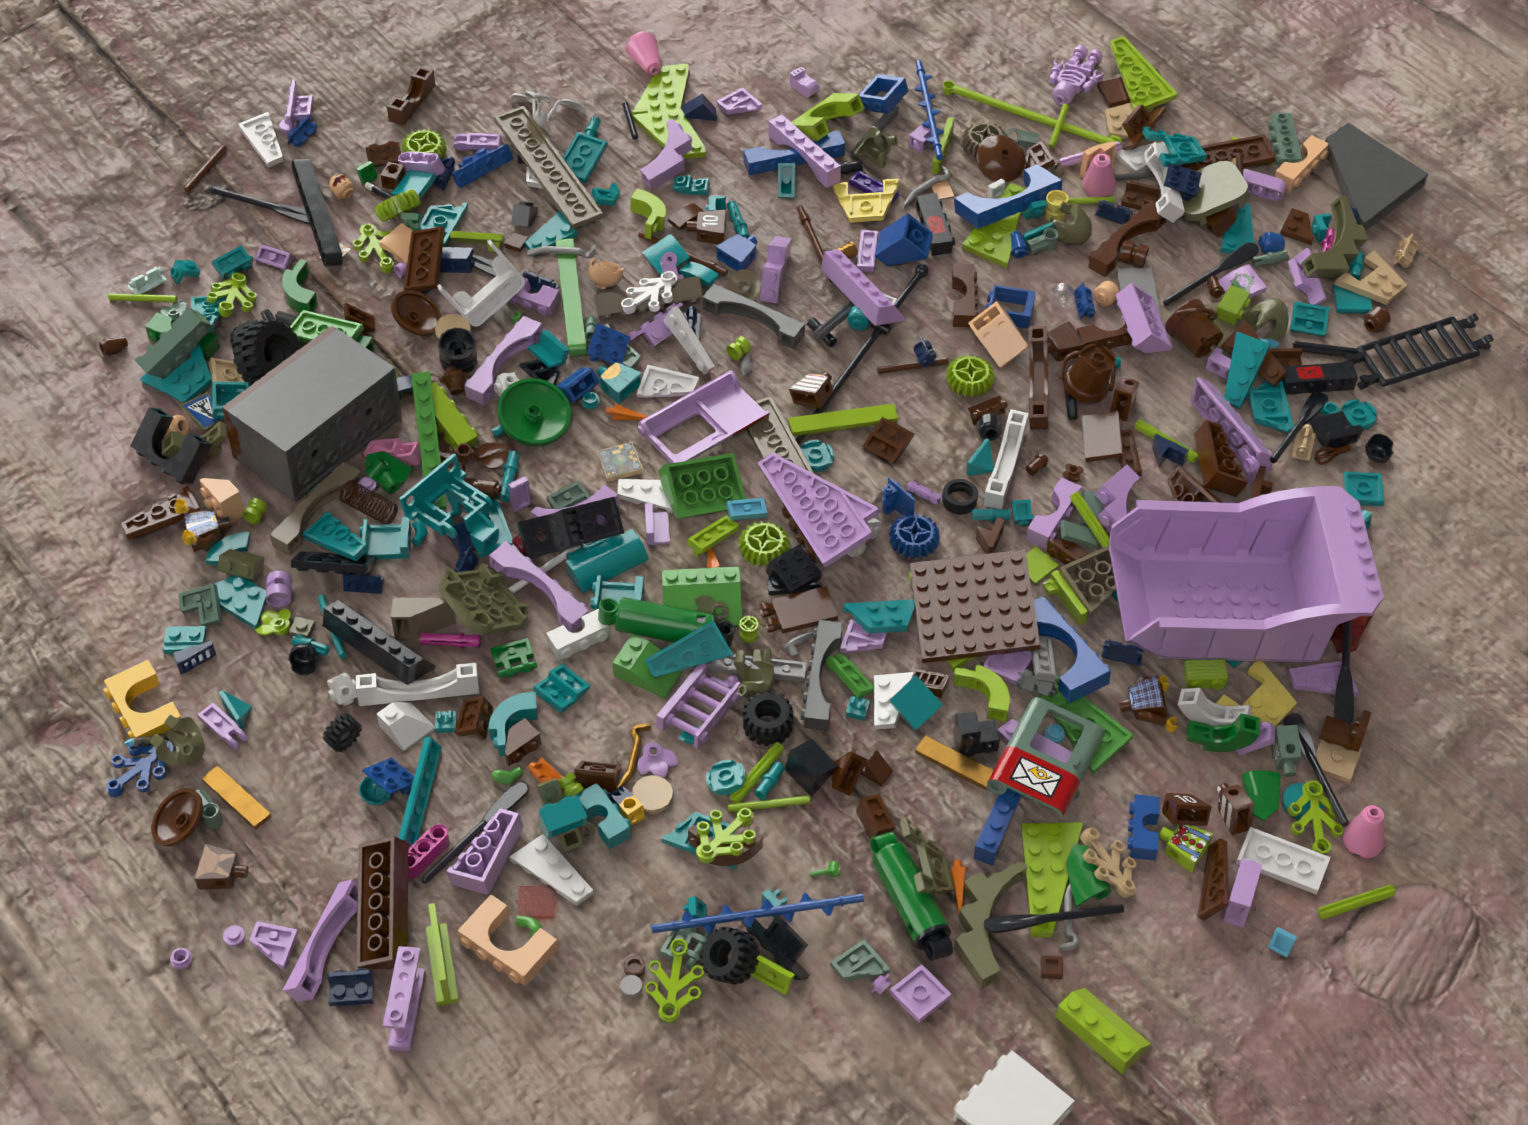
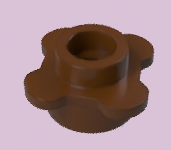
(1073, 472)

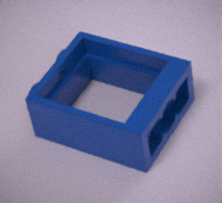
(896, 90)
(1014, 296)

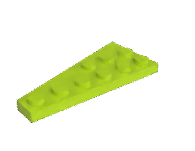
(1139, 77)
(994, 240)

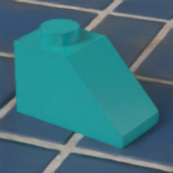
(786, 180)

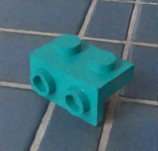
(232, 262)

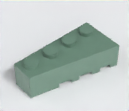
(174, 344)

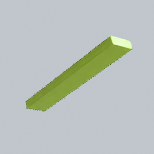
(841, 419)

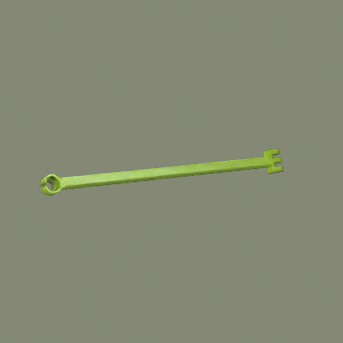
(949, 88)

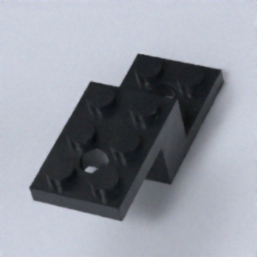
(570, 527)

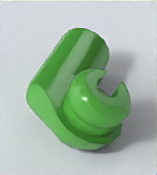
(506, 777)
(528, 922)

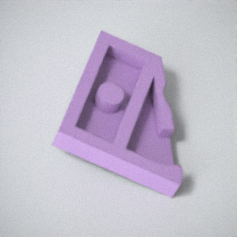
(859, 640)

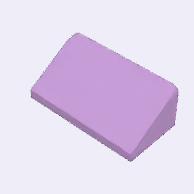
(274, 257)

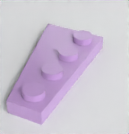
(1039, 742)

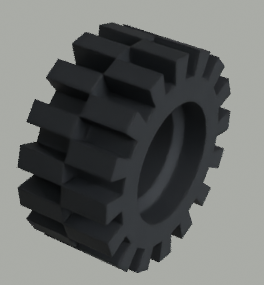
(342, 732)

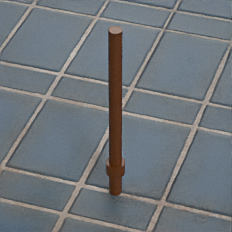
(805, 220)
(710, 264)

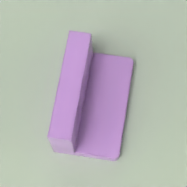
(656, 526)

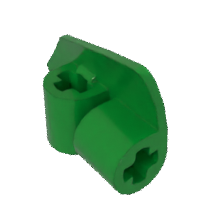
(387, 471)
(1263, 790)
(1082, 877)

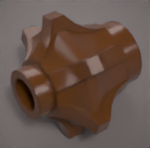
(454, 380)

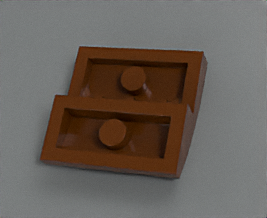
(888, 440)

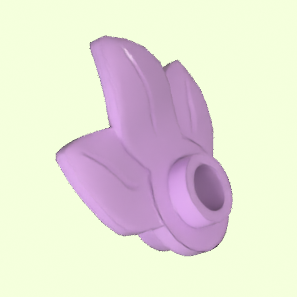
(1249, 465)
(658, 762)

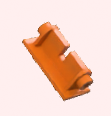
(543, 771)

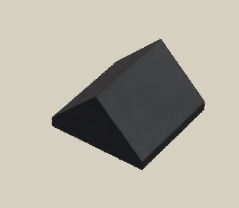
(810, 766)

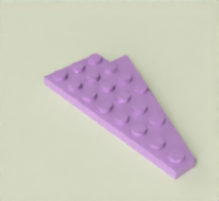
(824, 512)

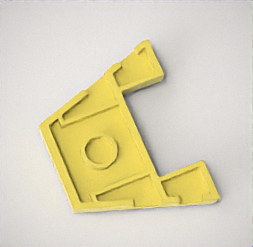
(866, 206)
(1270, 701)

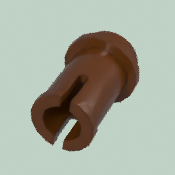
(1215, 289)
(1039, 462)

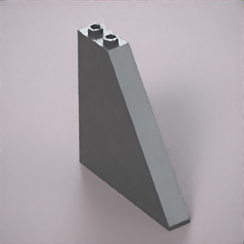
(1371, 174)

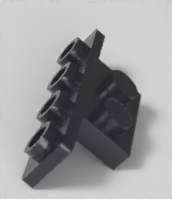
(782, 944)

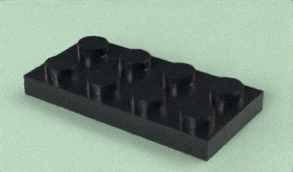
(334, 562)

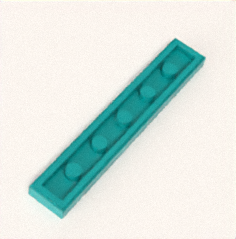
(420, 791)

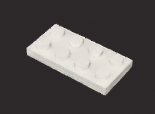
(1285, 860)

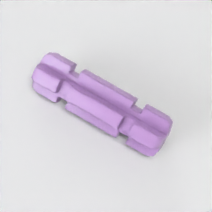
(924, 492)

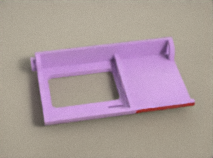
(718, 402)

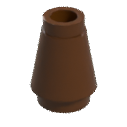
(111, 345)

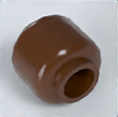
(1377, 319)

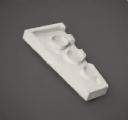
(262, 137)
(684, 334)
(552, 869)

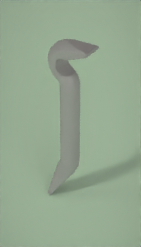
(926, 185)
(562, 250)
(1069, 923)

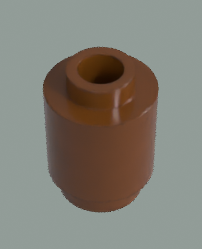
(489, 488)

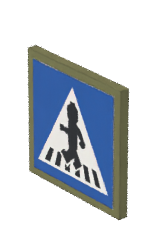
(200, 411)

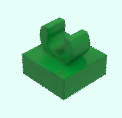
(366, 172)

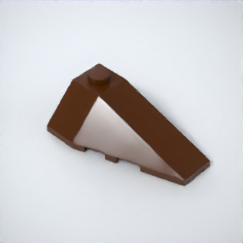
(1188, 489)

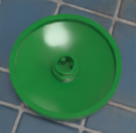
(533, 412)

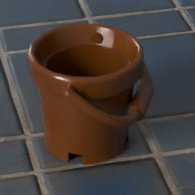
(1195, 327)
(1090, 374)

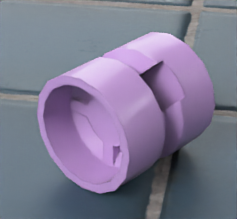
(278, 588)

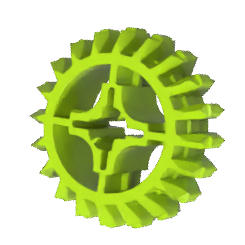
(425, 142)
(395, 205)
(970, 376)
(763, 543)

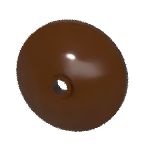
(995, 164)
(415, 312)
(177, 817)

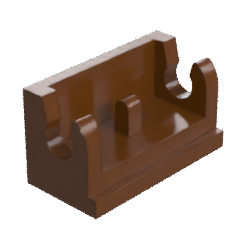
(874, 816)

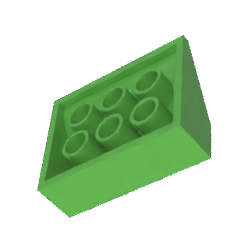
(701, 485)
(720, 583)

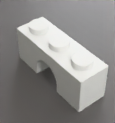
(565, 643)

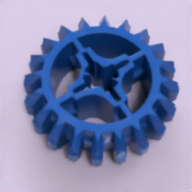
(925, 540)

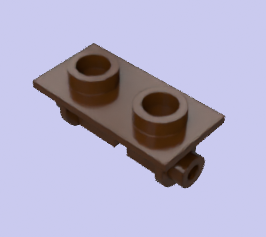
(991, 406)

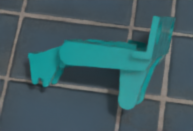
(458, 492)

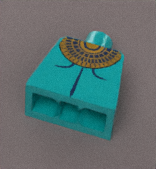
(619, 381)

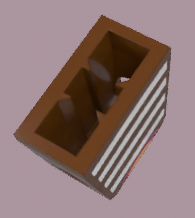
(812, 390)

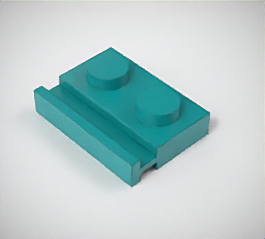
(183, 637)

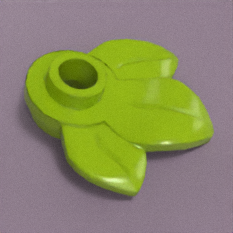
(275, 623)

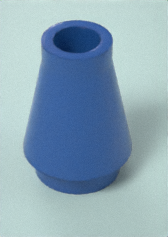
(1018, 245)

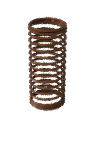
(353, 493)

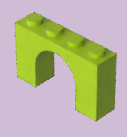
(838, 104)

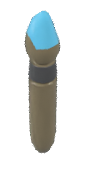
(133, 742)

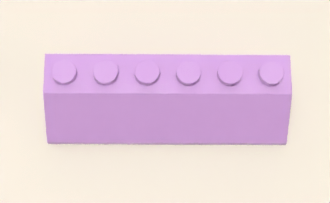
(859, 289)
(1216, 409)

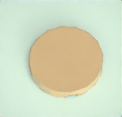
(450, 321)
(653, 793)

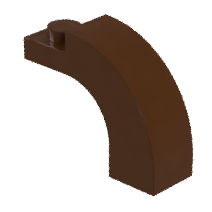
(1222, 220)
(749, 850)

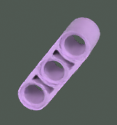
(421, 162)
(1264, 185)

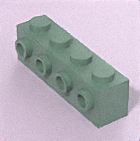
(1284, 138)

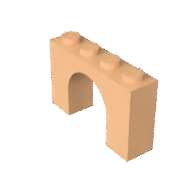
(519, 964)

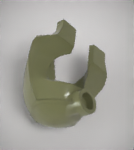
(876, 146)
(1075, 232)
(1269, 310)
(755, 679)
(188, 748)

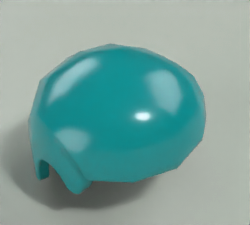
(373, 793)

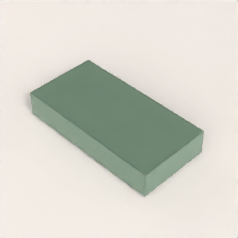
(1078, 534)

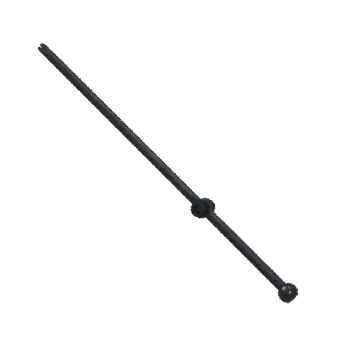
(921, 272)

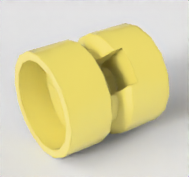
(1054, 200)

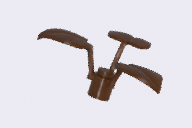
(490, 454)

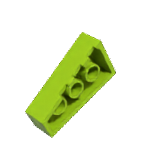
(450, 421)

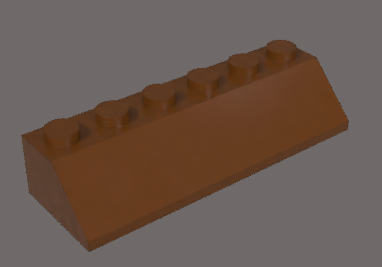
(382, 902)

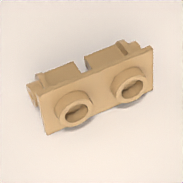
(1406, 252)
(1304, 443)

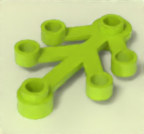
(370, 232)
(237, 281)
(1316, 815)
(708, 851)
(673, 984)

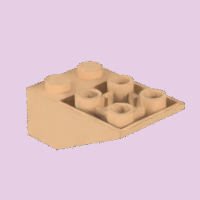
(998, 334)

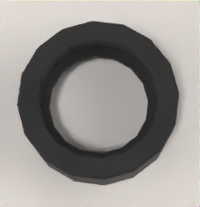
(959, 507)

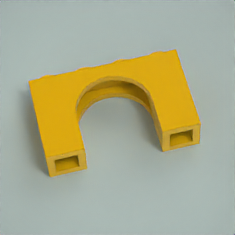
(124, 688)

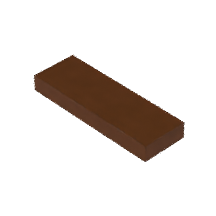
(1129, 451)

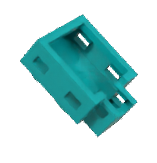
(222, 393)

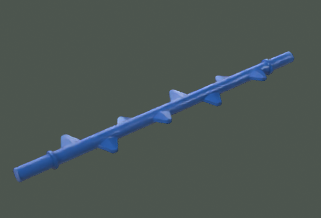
(930, 112)
(748, 917)

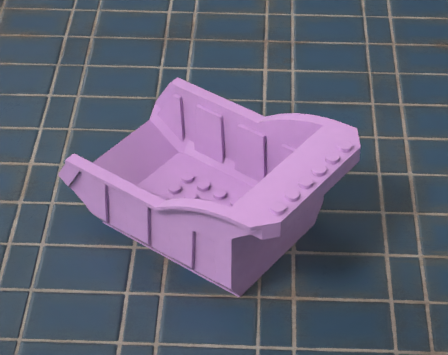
(1244, 575)

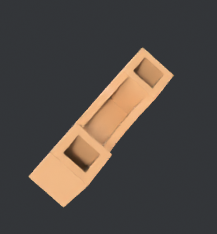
(1312, 153)

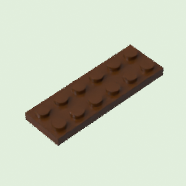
(1254, 149)

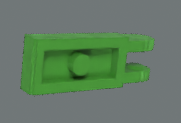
(850, 675)

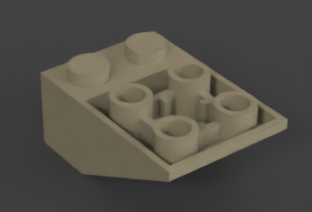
(419, 615)

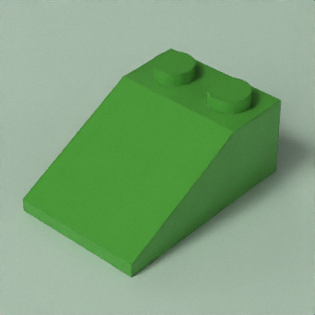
(631, 667)

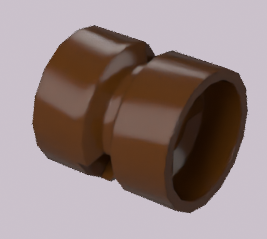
(1134, 254)

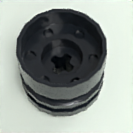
(457, 349)

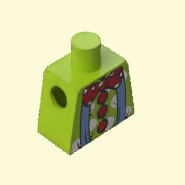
(1186, 845)

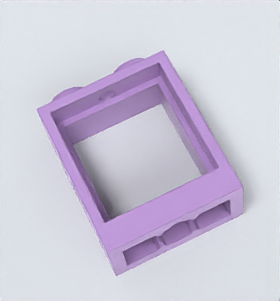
(1242, 892)

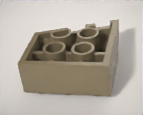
(1091, 578)

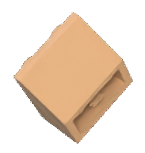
(222, 498)

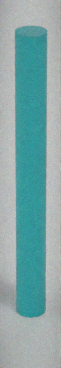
(336, 640)

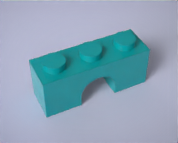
(614, 828)

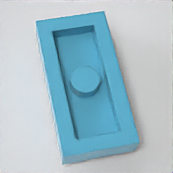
(746, 509)

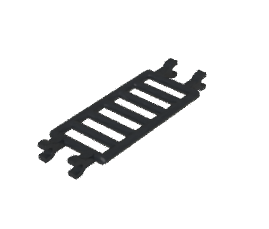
(1459, 326)

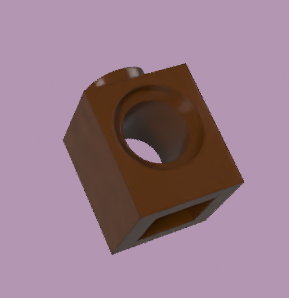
(392, 175)

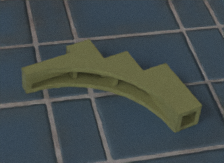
(1347, 240)
(974, 944)

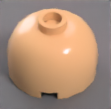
(604, 273)

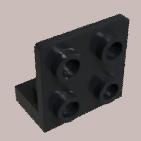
(1335, 430)
(793, 568)

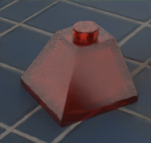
(1359, 629)

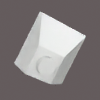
(404, 724)

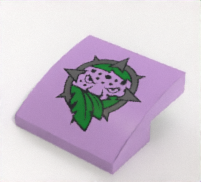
(1245, 279)

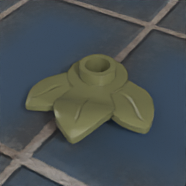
(708, 605)

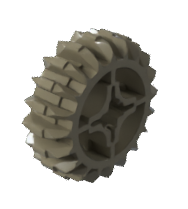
(977, 133)

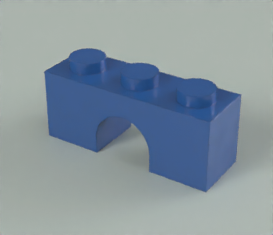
(1144, 811)

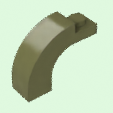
(173, 441)
(551, 793)

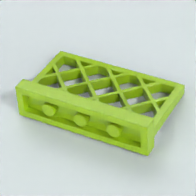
(441, 960)

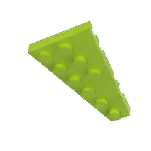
(1045, 855)

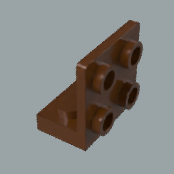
(1344, 733)

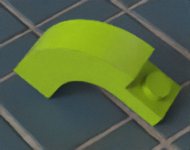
(650, 207)
(988, 684)

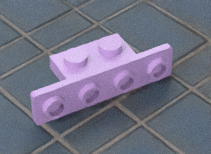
(298, 106)
(1311, 286)
(655, 331)

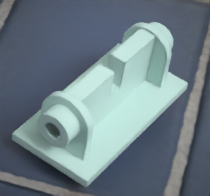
(143, 284)

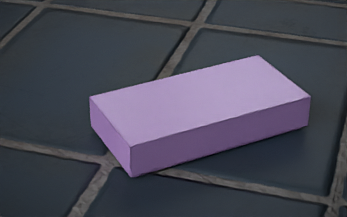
(519, 494)

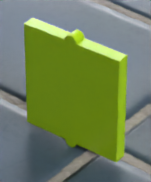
(1039, 565)

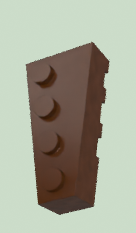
(1217, 460)

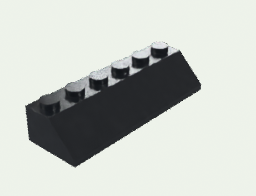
(375, 643)

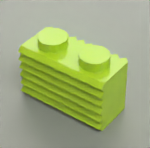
(1233, 304)
(1205, 674)

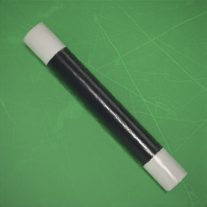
(378, 191)

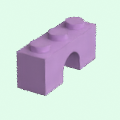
(544, 301)

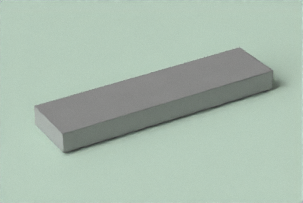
(1044, 660)

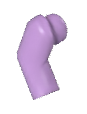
(727, 683)

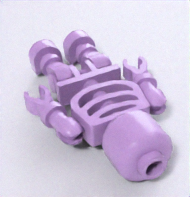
(1073, 78)

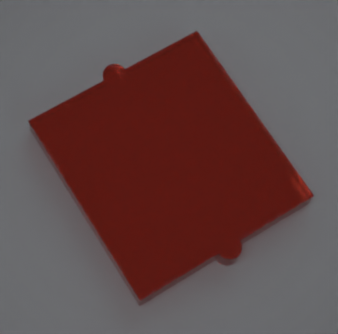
(536, 901)

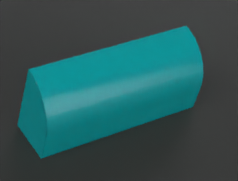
(607, 560)

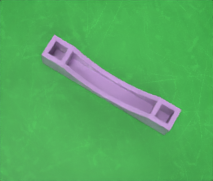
(824, 167)
(481, 385)
(515, 565)
(308, 970)

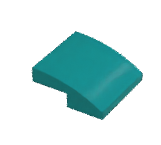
(667, 244)
(1309, 319)
(561, 688)
(915, 702)

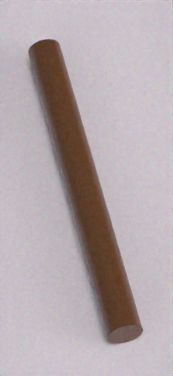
(205, 168)
(908, 366)

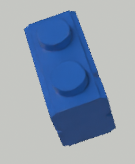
(578, 383)

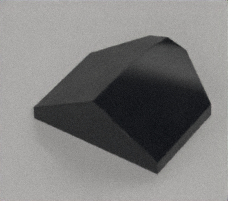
(539, 370)

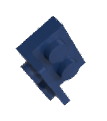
(350, 987)

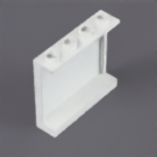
(1014, 1096)

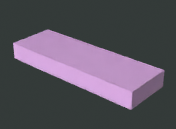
(867, 250)

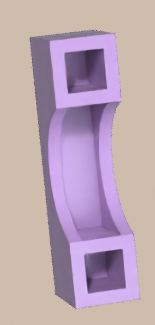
(1046, 527)

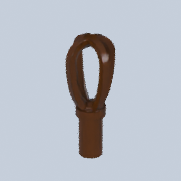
(1336, 451)

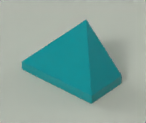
(1037, 231)
(981, 461)
(236, 708)

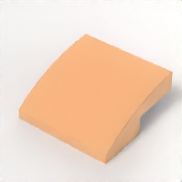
(1088, 155)
(398, 243)

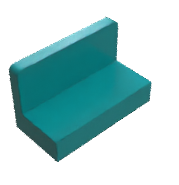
(550, 350)

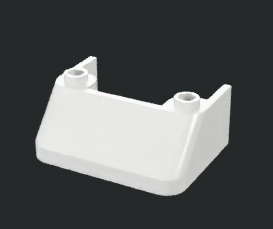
(491, 296)

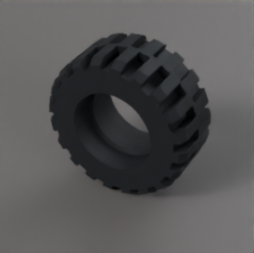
(250, 348)

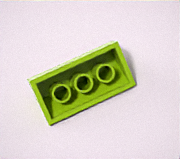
(1102, 1029)

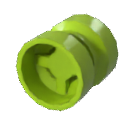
(737, 349)
(254, 511)
(748, 629)
(569, 785)

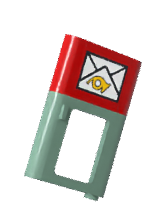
(1041, 775)

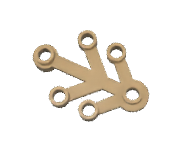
(1124, 885)

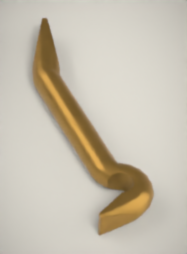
(634, 752)

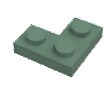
(202, 599)

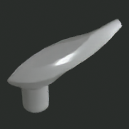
(746, 365)
(792, 644)

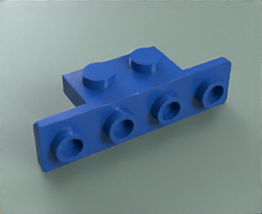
(480, 164)

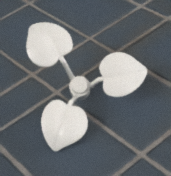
(536, 98)

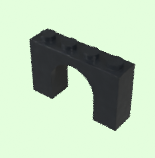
(148, 444)

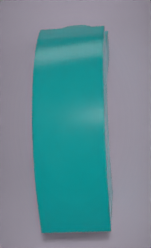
(508, 714)

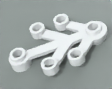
(667, 280)

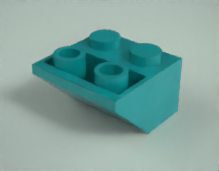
(562, 816)

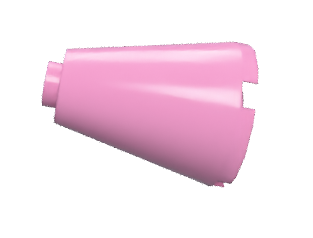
(645, 52)
(1099, 178)
(1366, 833)

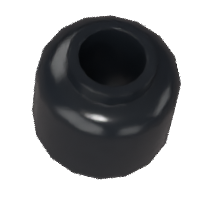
(989, 427)

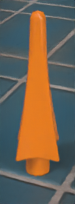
(622, 413)
(712, 561)
(958, 877)

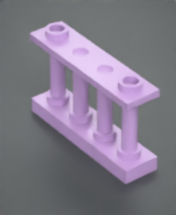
(689, 690)
(404, 998)

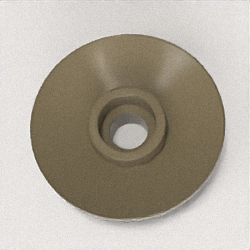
(740, 279)

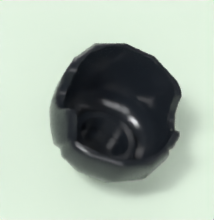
(1379, 448)
(303, 659)

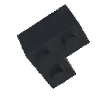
(975, 736)

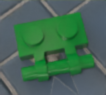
(512, 653)

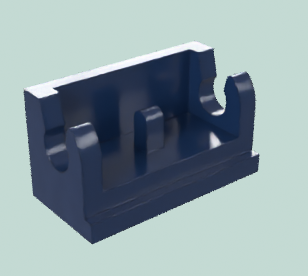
(456, 260)

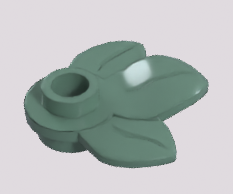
(175, 310)

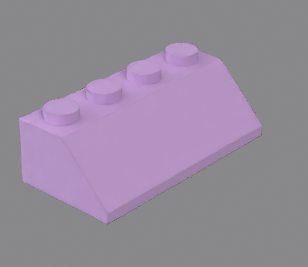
(1143, 320)

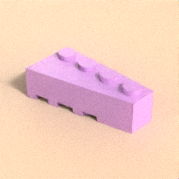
(487, 855)

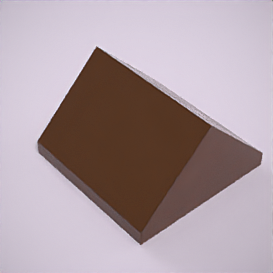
(603, 774)

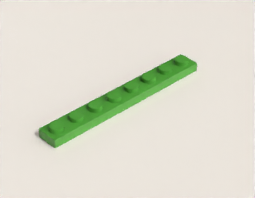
(427, 426)

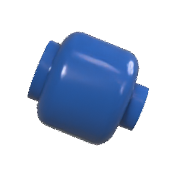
(1271, 242)

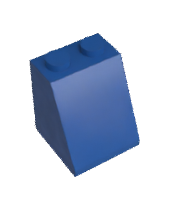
(903, 242)

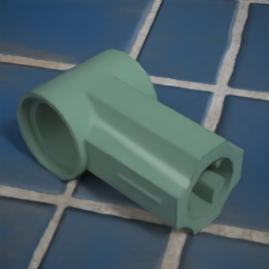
(1024, 137)
(1046, 241)
(211, 813)

